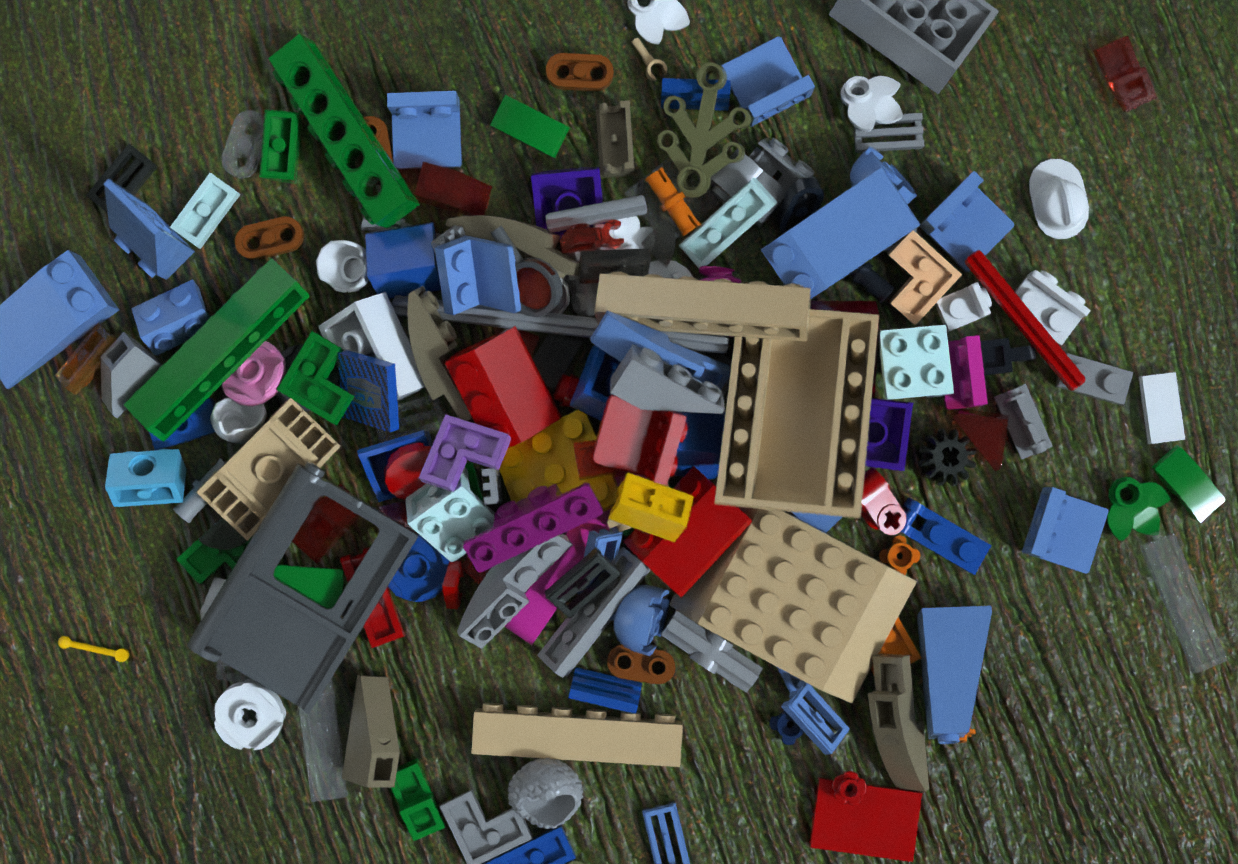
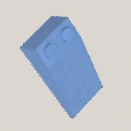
(144, 232)
(842, 234)
(49, 315)

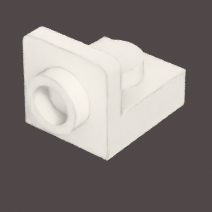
(964, 306)

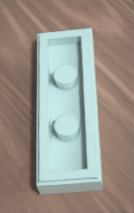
(728, 223)

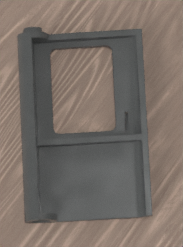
(279, 632)

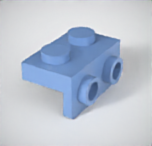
(171, 317)

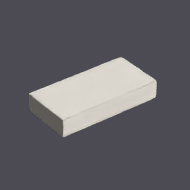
(1161, 408)

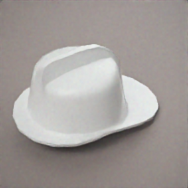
(1058, 198)

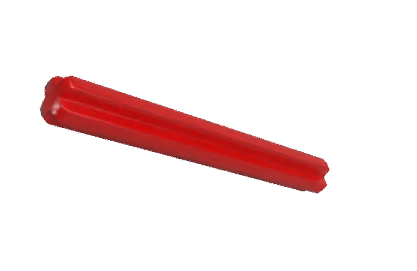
(1025, 320)

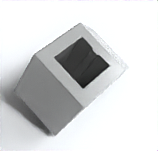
(123, 371)

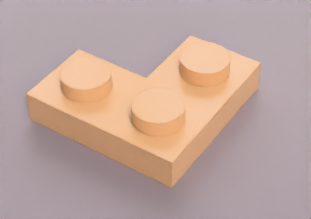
(929, 276)

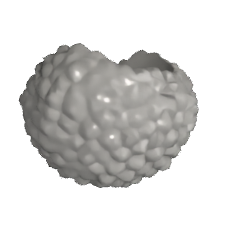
(545, 792)

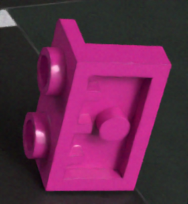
(966, 374)

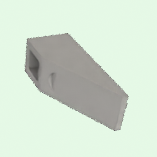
(656, 385)

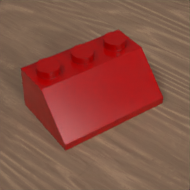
(503, 386)
(706, 537)

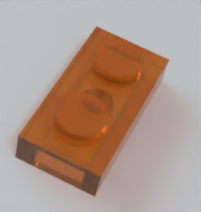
(85, 360)

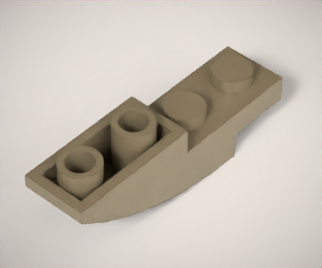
(527, 238)
(430, 342)
(894, 724)

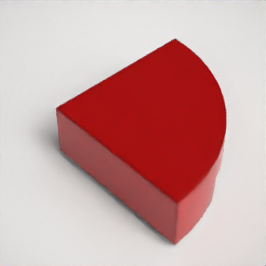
(450, 585)

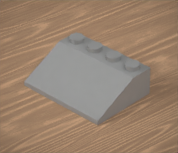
(919, 35)

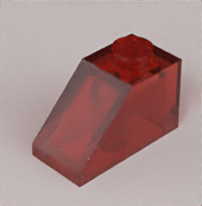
(452, 190)
(324, 528)

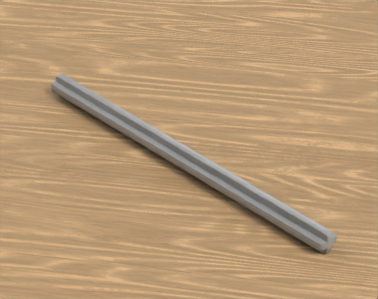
(559, 324)

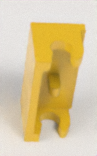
(651, 507)

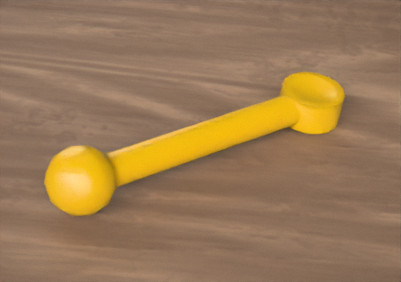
(120, 655)

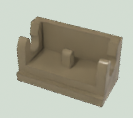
(615, 140)

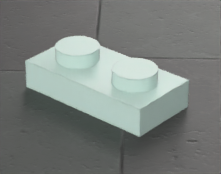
(205, 210)

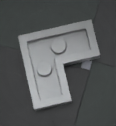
(479, 837)

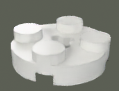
(249, 734)

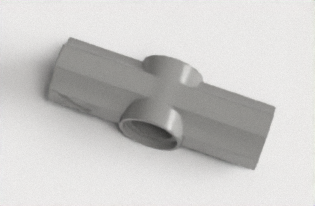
(711, 651)

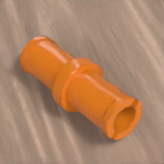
(672, 201)

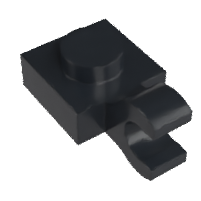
(998, 356)

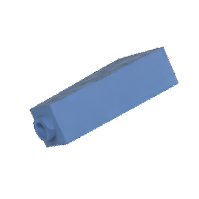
(951, 663)

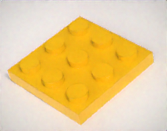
(551, 459)

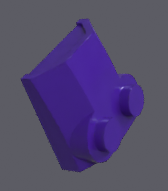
(565, 190)
(888, 434)

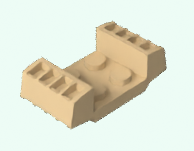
(258, 471)

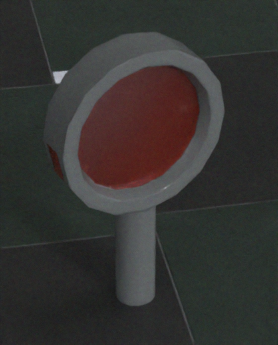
(536, 279)

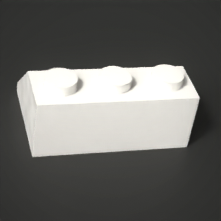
(375, 331)

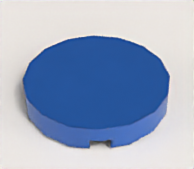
(420, 573)

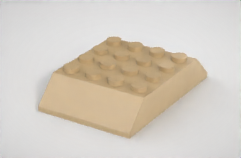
(800, 418)
(800, 601)

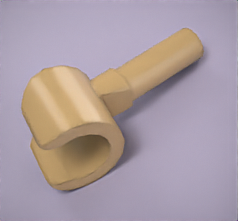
(648, 59)

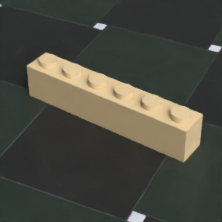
(707, 306)
(577, 736)

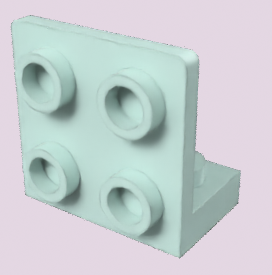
(915, 362)
(448, 516)

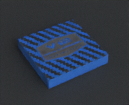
(374, 390)

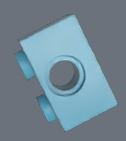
(146, 477)

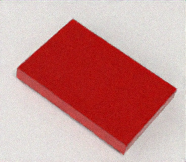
(876, 827)

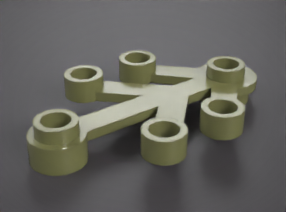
(702, 136)

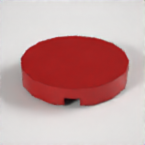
(405, 468)

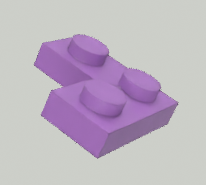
(458, 443)

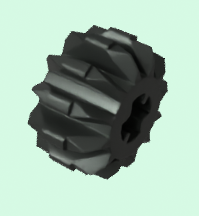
(935, 456)

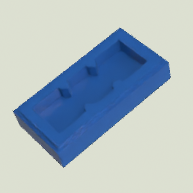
(194, 427)

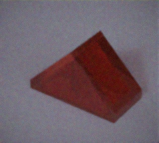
(986, 432)

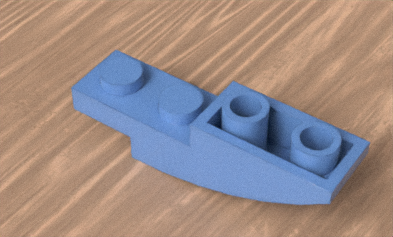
(617, 335)

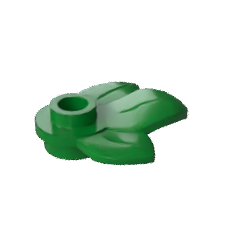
(1136, 512)

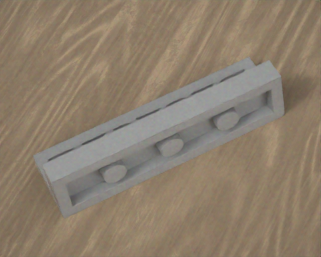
(585, 626)

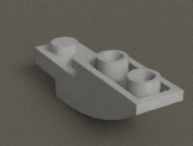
(504, 589)

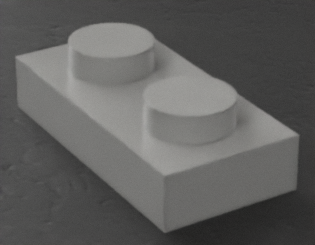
(1101, 381)

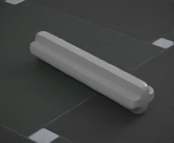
(596, 213)

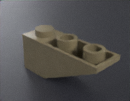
(372, 736)

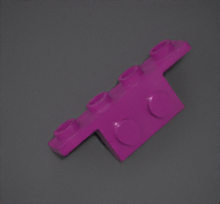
(532, 522)

